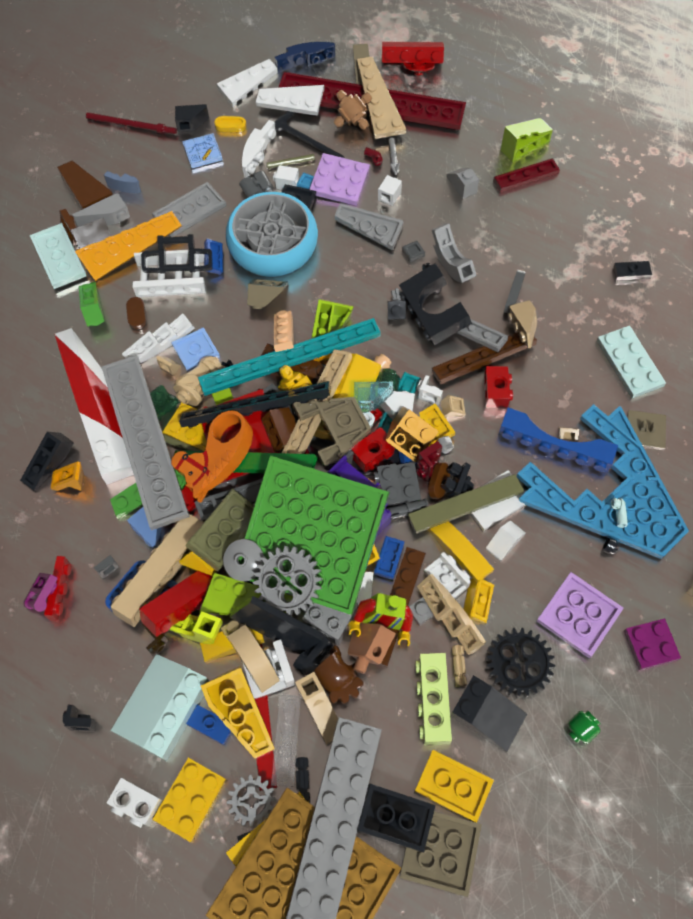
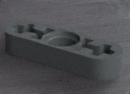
(515, 290)

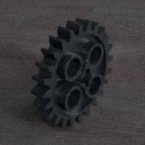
(539, 660)

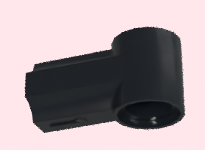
(312, 658)

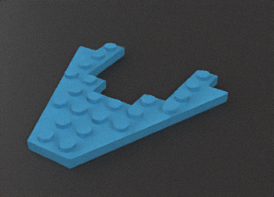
(651, 513)

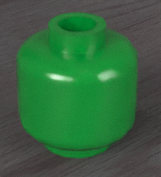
(583, 727)

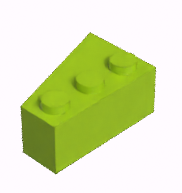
(524, 138)
(330, 317)

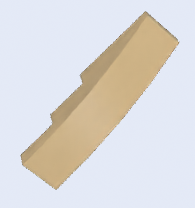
(451, 613)

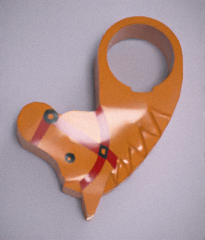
(219, 459)

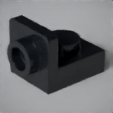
(81, 723)

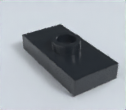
(632, 270)

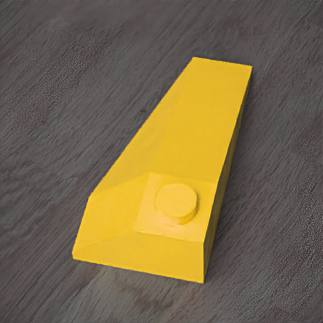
(236, 707)

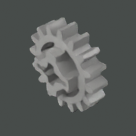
(250, 789)

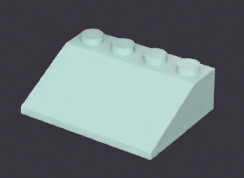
(160, 707)

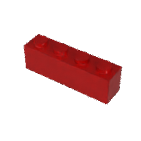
(412, 52)
(175, 603)

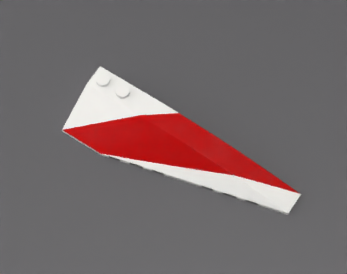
(94, 407)

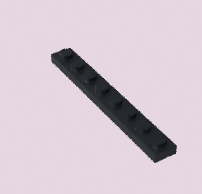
(261, 403)

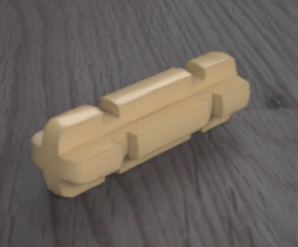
(459, 666)

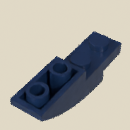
(308, 53)

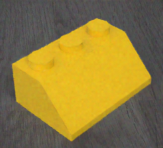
(359, 370)

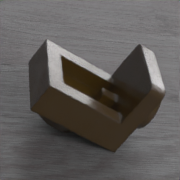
(158, 644)

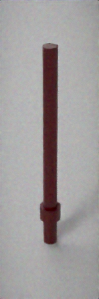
(159, 128)

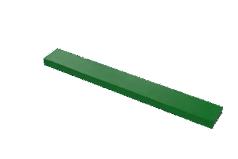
(258, 461)

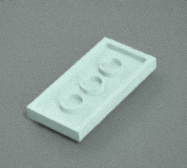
(58, 256)
(631, 362)

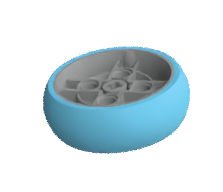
(269, 229)

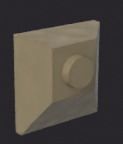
(263, 292)

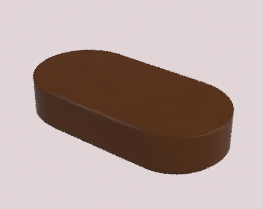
(136, 313)
(437, 477)

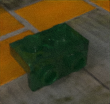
(163, 401)

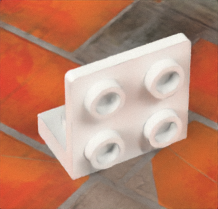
(281, 666)

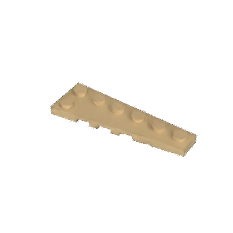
(382, 110)

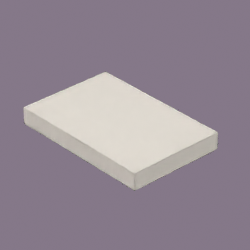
(495, 513)

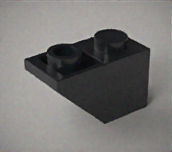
(190, 117)

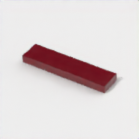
(526, 175)

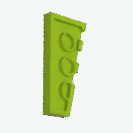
(227, 594)

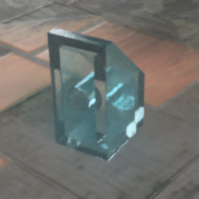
(372, 394)

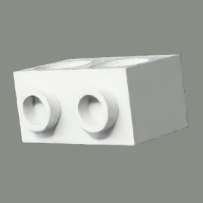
(136, 798)

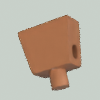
(370, 645)

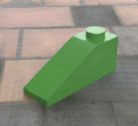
(91, 304)

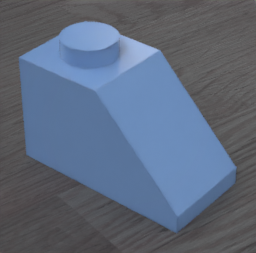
(140, 525)

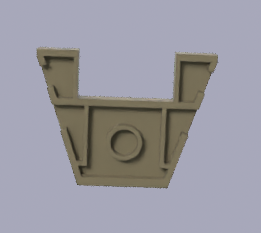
(343, 421)

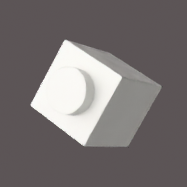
(285, 175)
(389, 190)

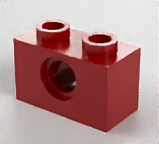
(495, 396)
(376, 440)

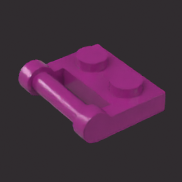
(41, 588)

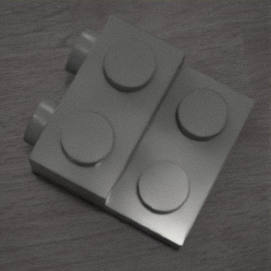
(399, 481)

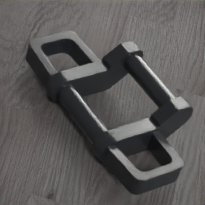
(163, 268)

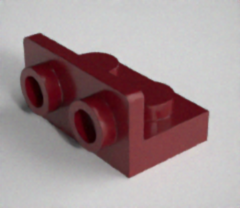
(427, 460)

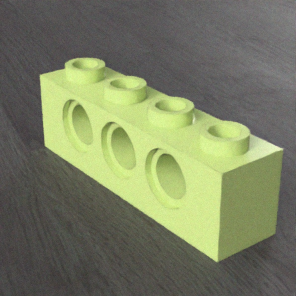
(441, 733)

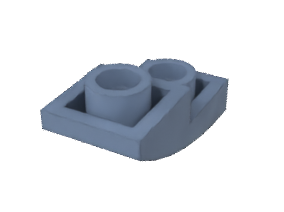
(124, 184)

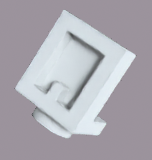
(429, 393)

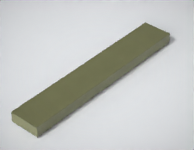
(465, 503)

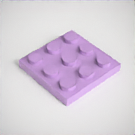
(340, 179)
(580, 615)

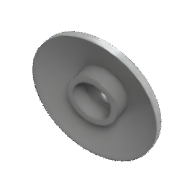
(252, 556)

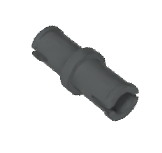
(407, 508)

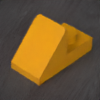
(68, 476)

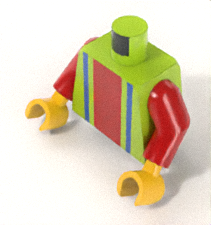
(384, 610)

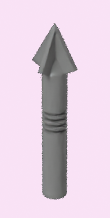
(394, 164)

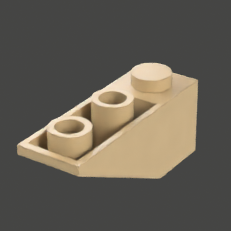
(524, 321)
(318, 705)

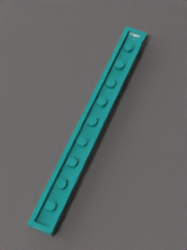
(301, 353)

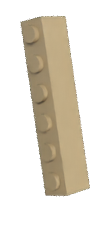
(156, 572)

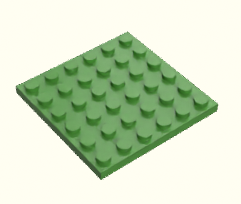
(326, 518)

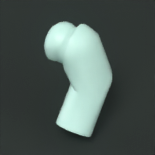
(621, 514)

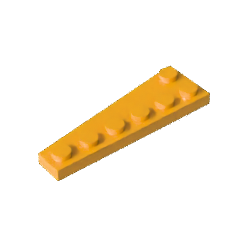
(116, 250)

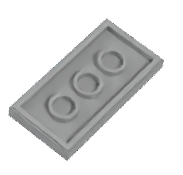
(193, 207)

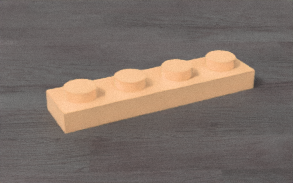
(283, 331)

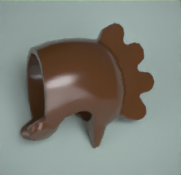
(338, 677)

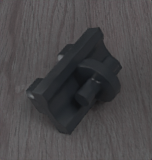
(460, 483)

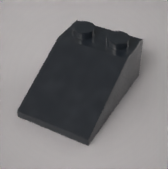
(488, 713)
(396, 818)

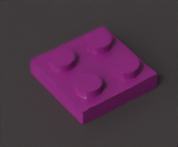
(652, 644)

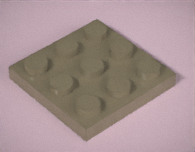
(447, 855)

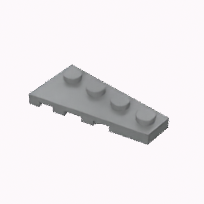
(375, 226)

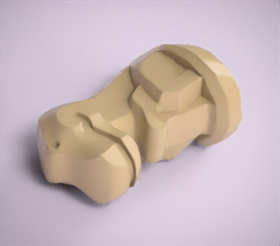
(188, 386)

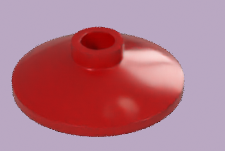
(419, 68)

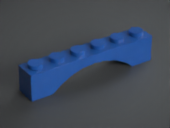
(593, 453)

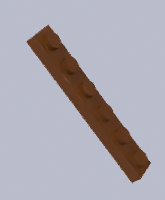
(477, 359)
(404, 587)

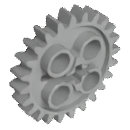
(300, 565)

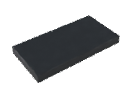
(276, 625)

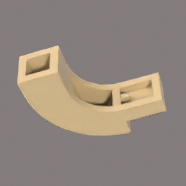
(251, 655)

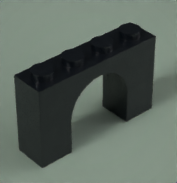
(436, 326)

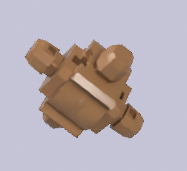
(352, 110)

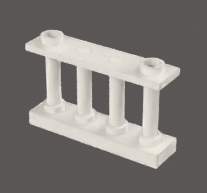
(167, 287)

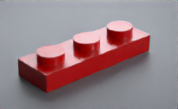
(54, 601)

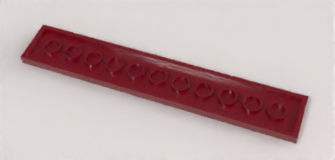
(410, 106)

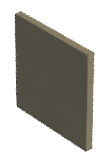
(649, 428)

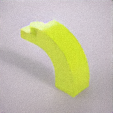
(199, 629)

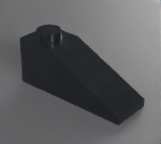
(46, 459)

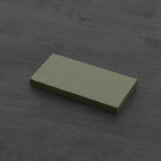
(223, 527)

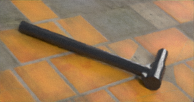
(281, 124)

